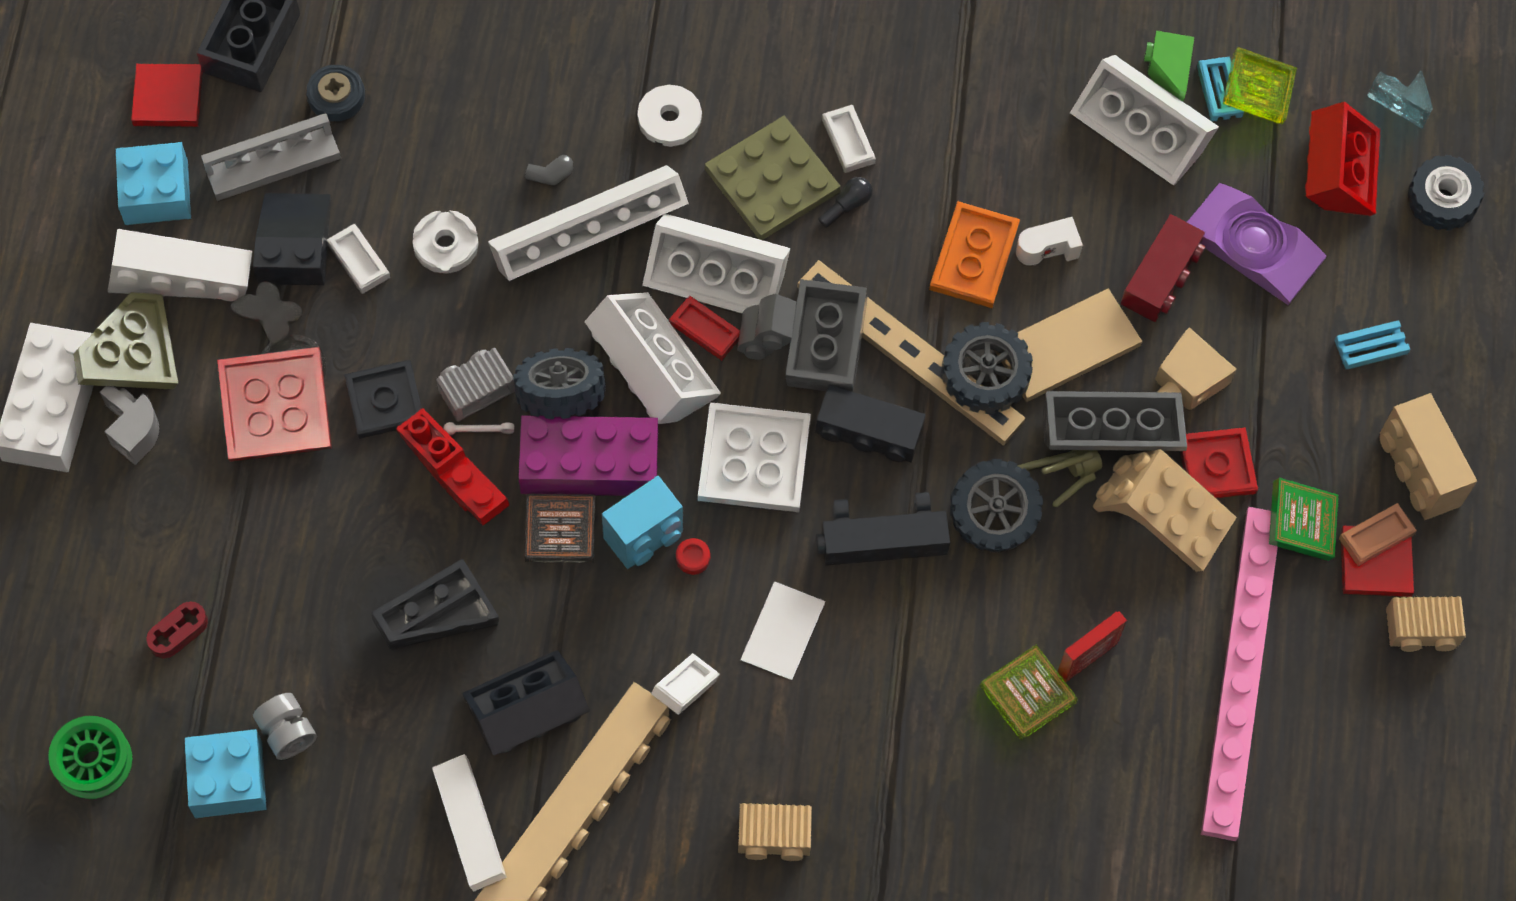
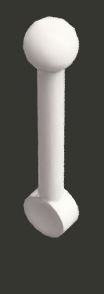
(506, 428)

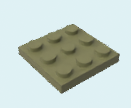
(772, 178)

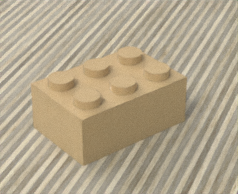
(1427, 457)

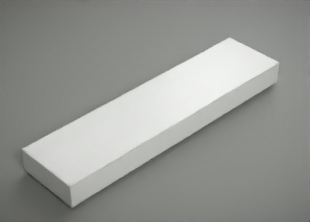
(469, 823)

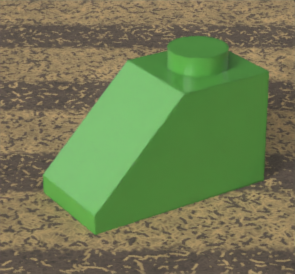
(1170, 61)

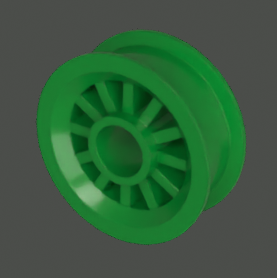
(72, 733)

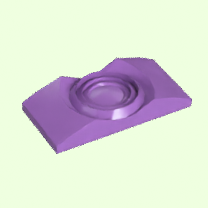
(1257, 243)

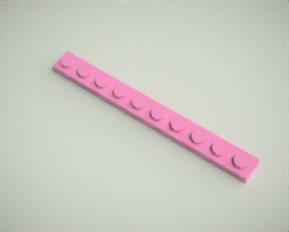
(1240, 679)

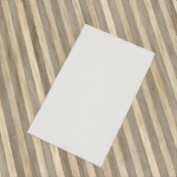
(783, 630)

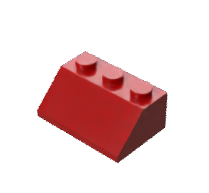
(1343, 160)

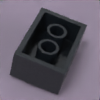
(247, 40)

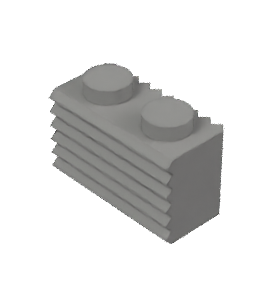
(475, 384)

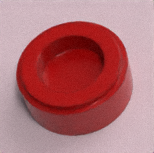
(693, 556)

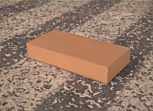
(1377, 534)

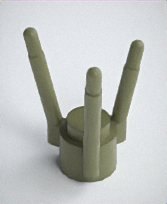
(1079, 462)

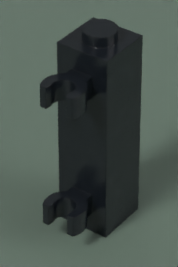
(884, 536)

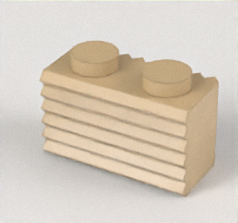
(1425, 622)
(774, 830)

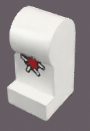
(1049, 241)

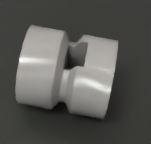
(286, 728)

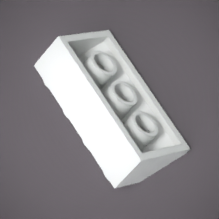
(1143, 119)
(713, 264)
(651, 356)

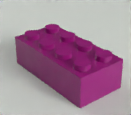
(587, 455)

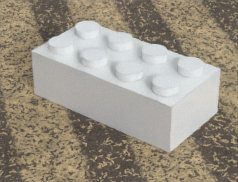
(45, 401)

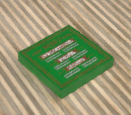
(1303, 519)

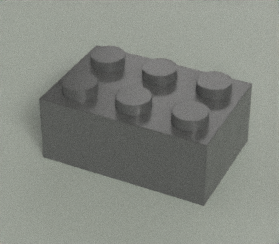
(826, 336)

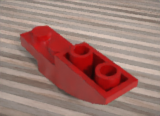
(452, 468)

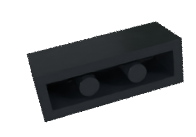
(869, 424)

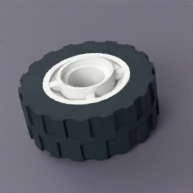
(1451, 175)

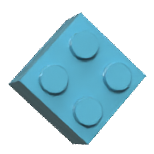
(153, 183)
(643, 523)
(225, 773)

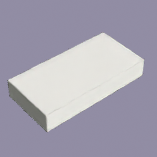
(848, 138)
(358, 258)
(685, 684)

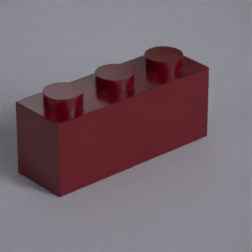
(1164, 269)

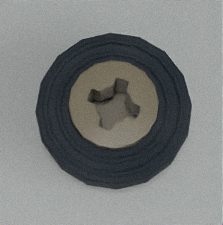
(336, 104)

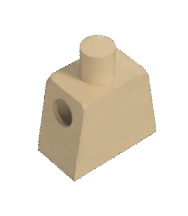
(1194, 370)

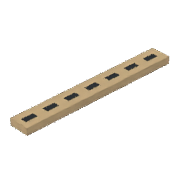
(919, 359)

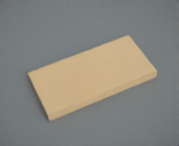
(1076, 342)

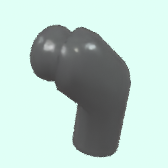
(552, 173)

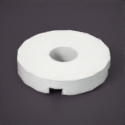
(669, 99)
(448, 258)

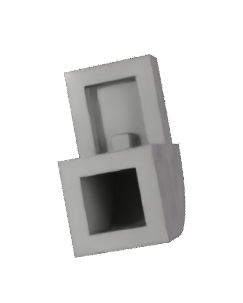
(137, 424)

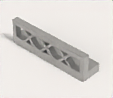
(271, 159)

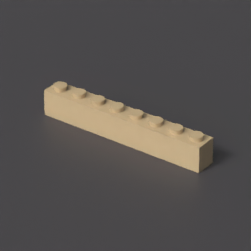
(580, 798)

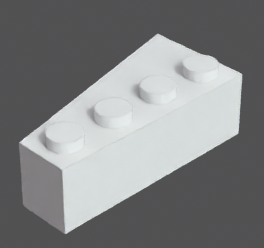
(177, 267)

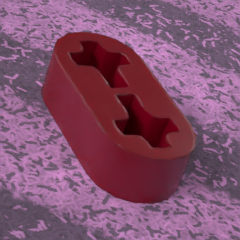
(180, 636)

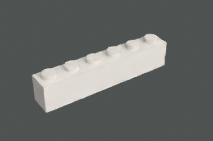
(588, 222)

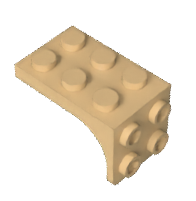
(1168, 504)

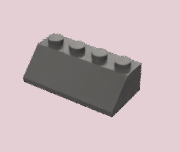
(1114, 421)

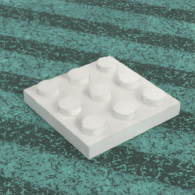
(754, 457)

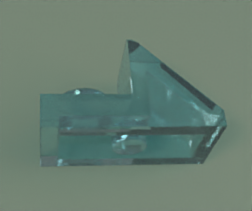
(1408, 102)

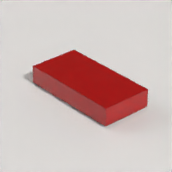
(705, 327)

